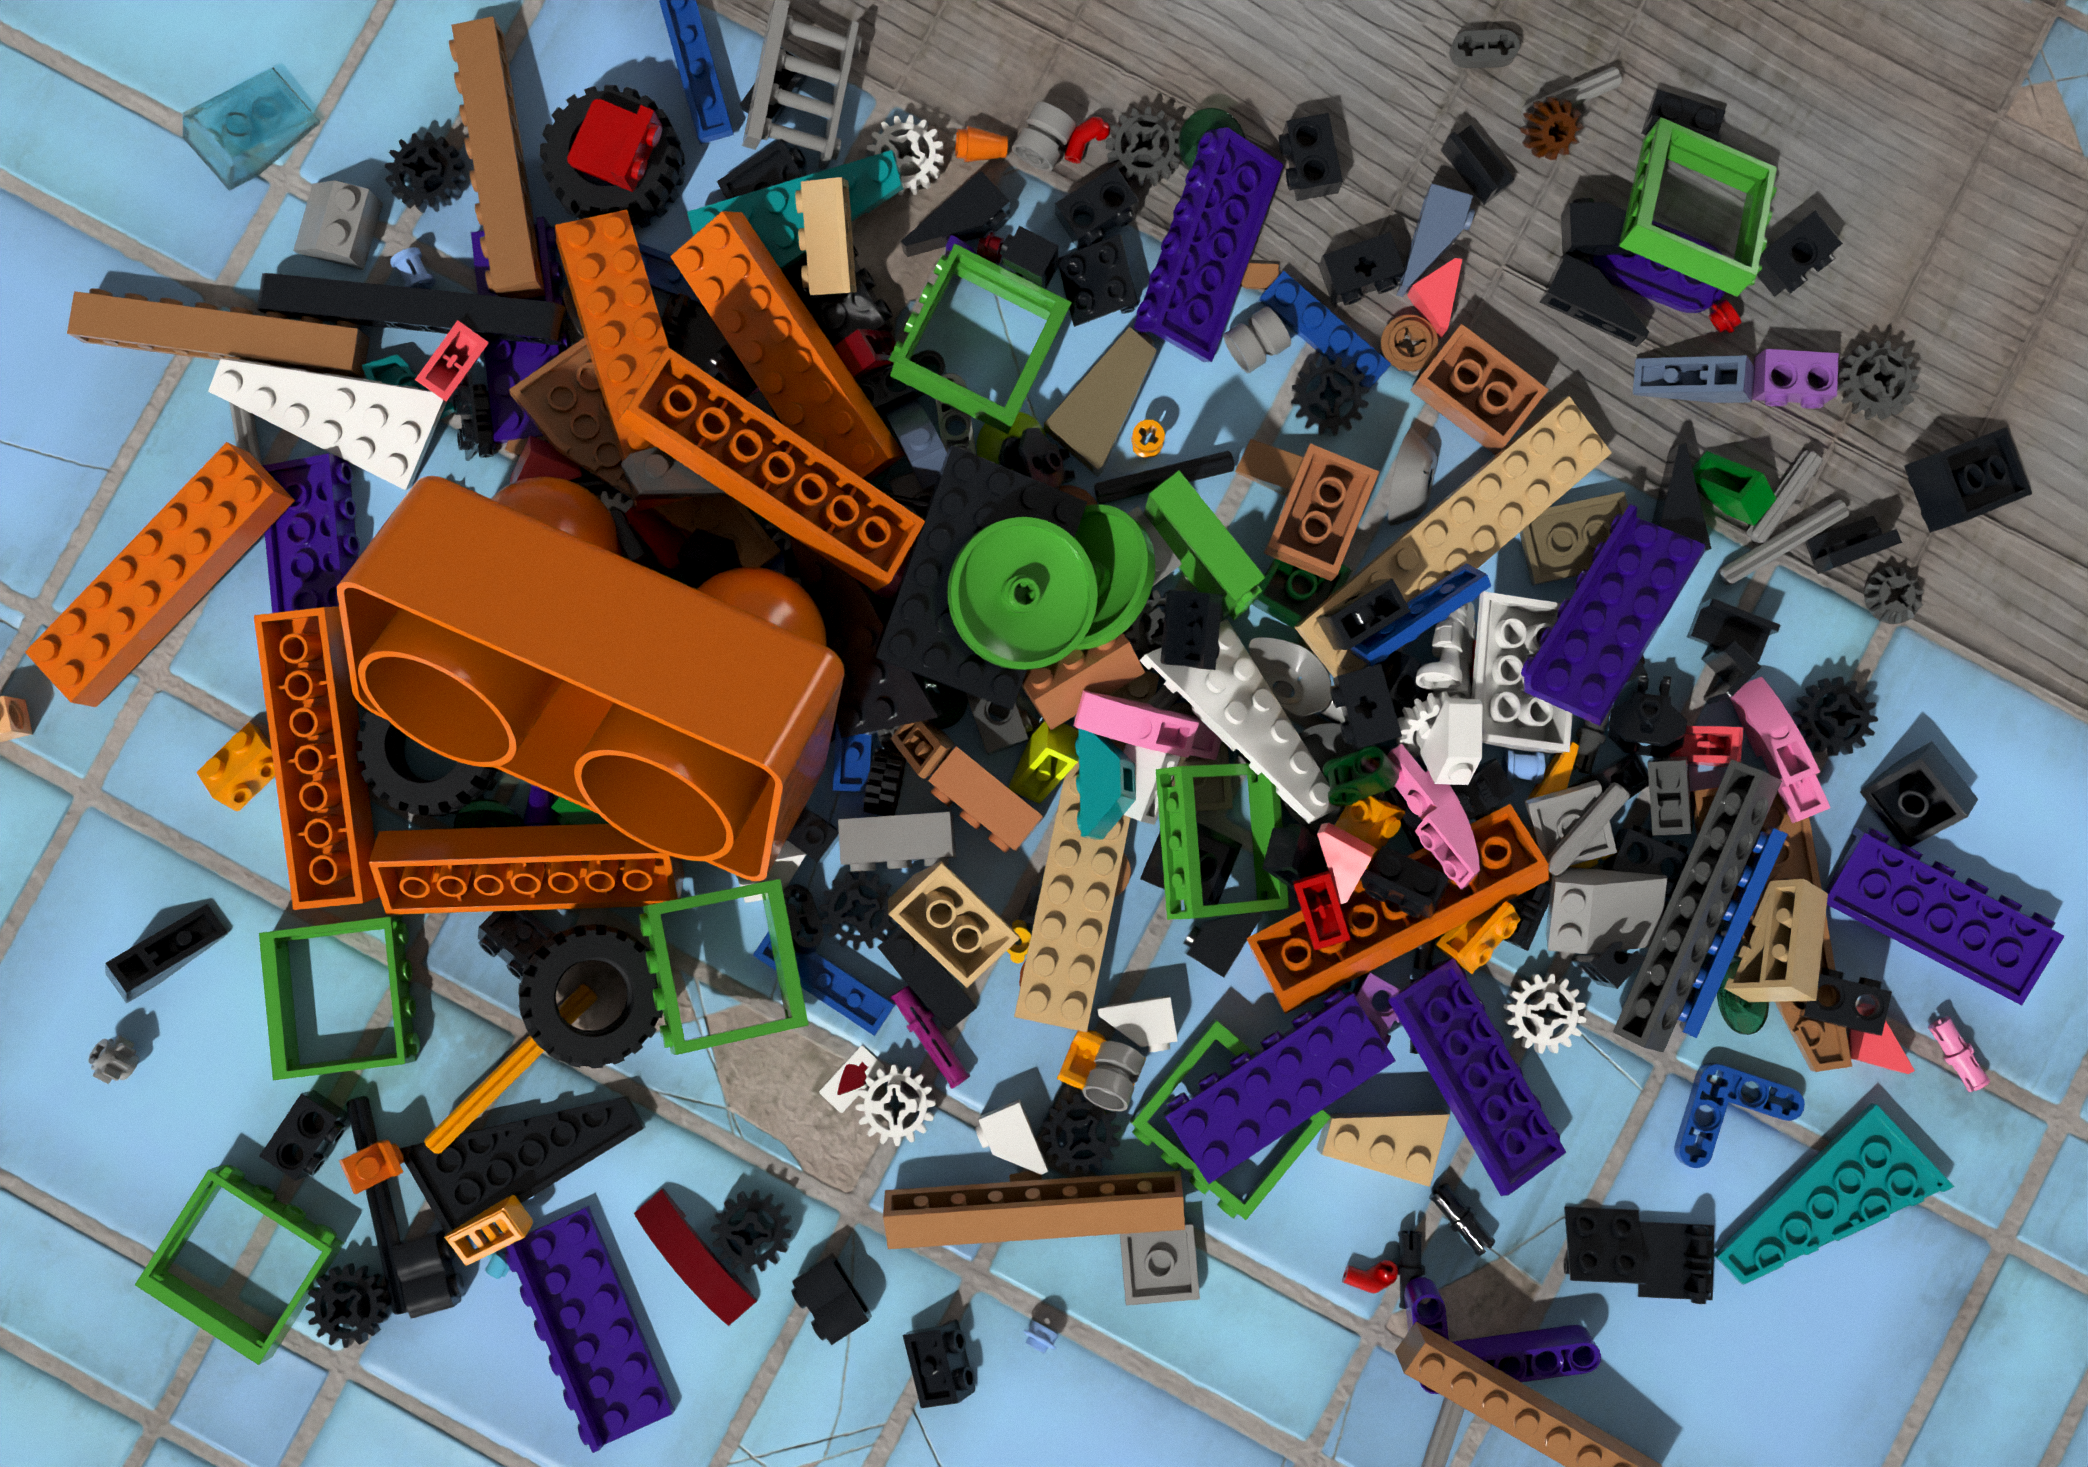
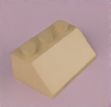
(826, 236)
(951, 922)

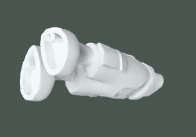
(1454, 647)

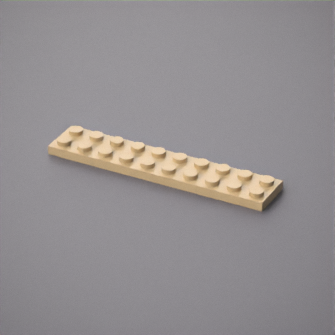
(1475, 517)
(1074, 905)

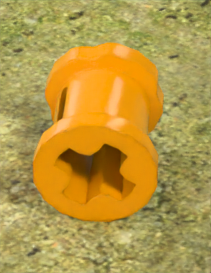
(1151, 449)

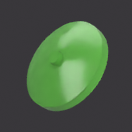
(1122, 567)
(1022, 593)

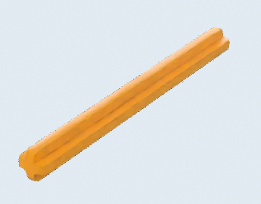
(502, 1077)

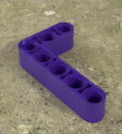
(1521, 1346)

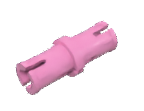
(1959, 1054)

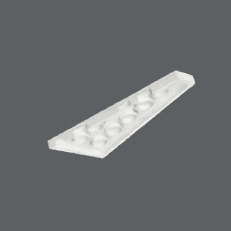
(354, 418)
(1248, 718)

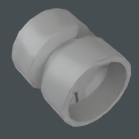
(1046, 132)
(1263, 336)
(1113, 1077)

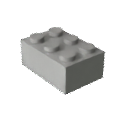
(896, 840)

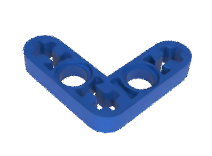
(1728, 1092)

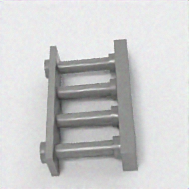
(768, 93)

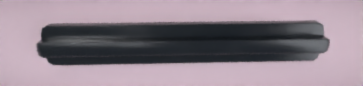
(1149, 480)

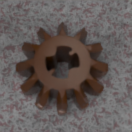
(1563, 120)

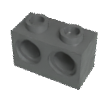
(1670, 795)

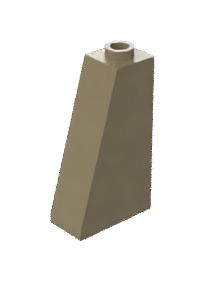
(1100, 404)

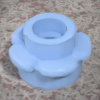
(1040, 1337)

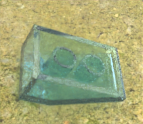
(248, 127)

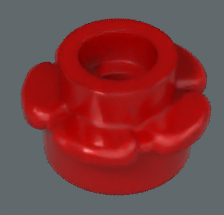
(1724, 317)

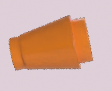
(978, 145)

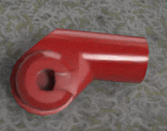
(1083, 133)
(1373, 1279)

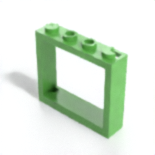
(1718, 162)
(1003, 284)
(1203, 545)
(1181, 847)
(784, 958)
(280, 999)
(1176, 1157)
(205, 1312)

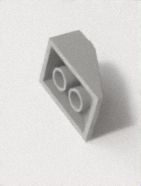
(1602, 907)

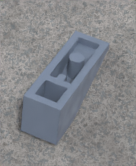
(1438, 227)
(1695, 378)
(917, 440)

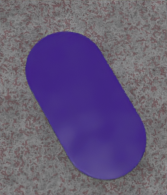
(1658, 281)

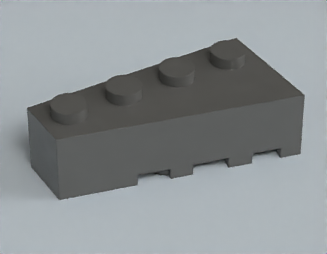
(660, 476)

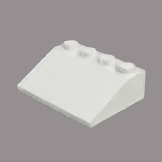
(1505, 638)

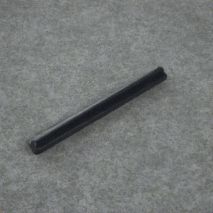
(379, 1202)

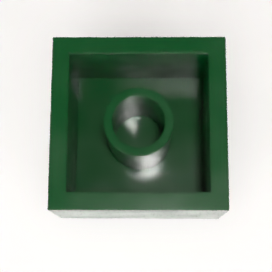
(1294, 593)

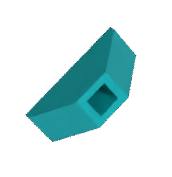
(1103, 783)

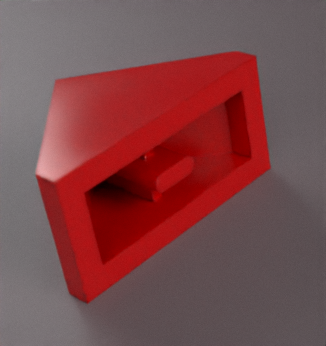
(1321, 910)

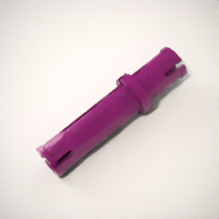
(906, 998)

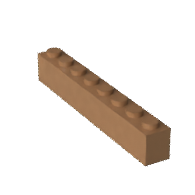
(497, 159)
(217, 334)
(1034, 1210)
(1511, 1404)

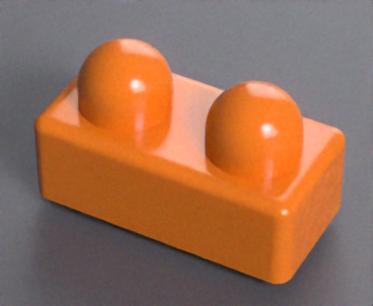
(547, 654)

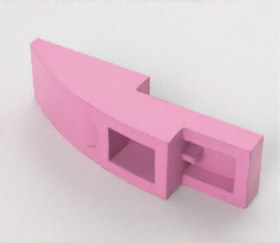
(1146, 726)
(1781, 747)
(1444, 822)

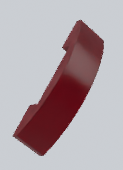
(693, 1258)

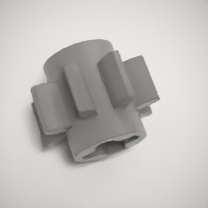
(113, 1059)

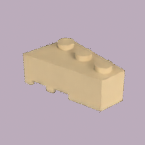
(1785, 946)
(1387, 1142)

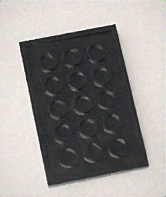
(919, 623)

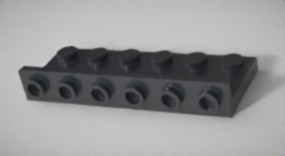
(837, 313)

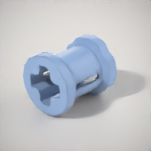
(411, 259)
(1524, 766)

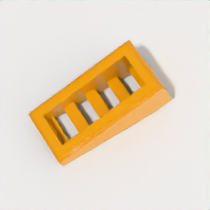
(1557, 773)
(510, 1218)

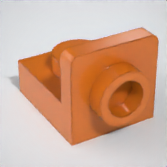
(372, 1165)

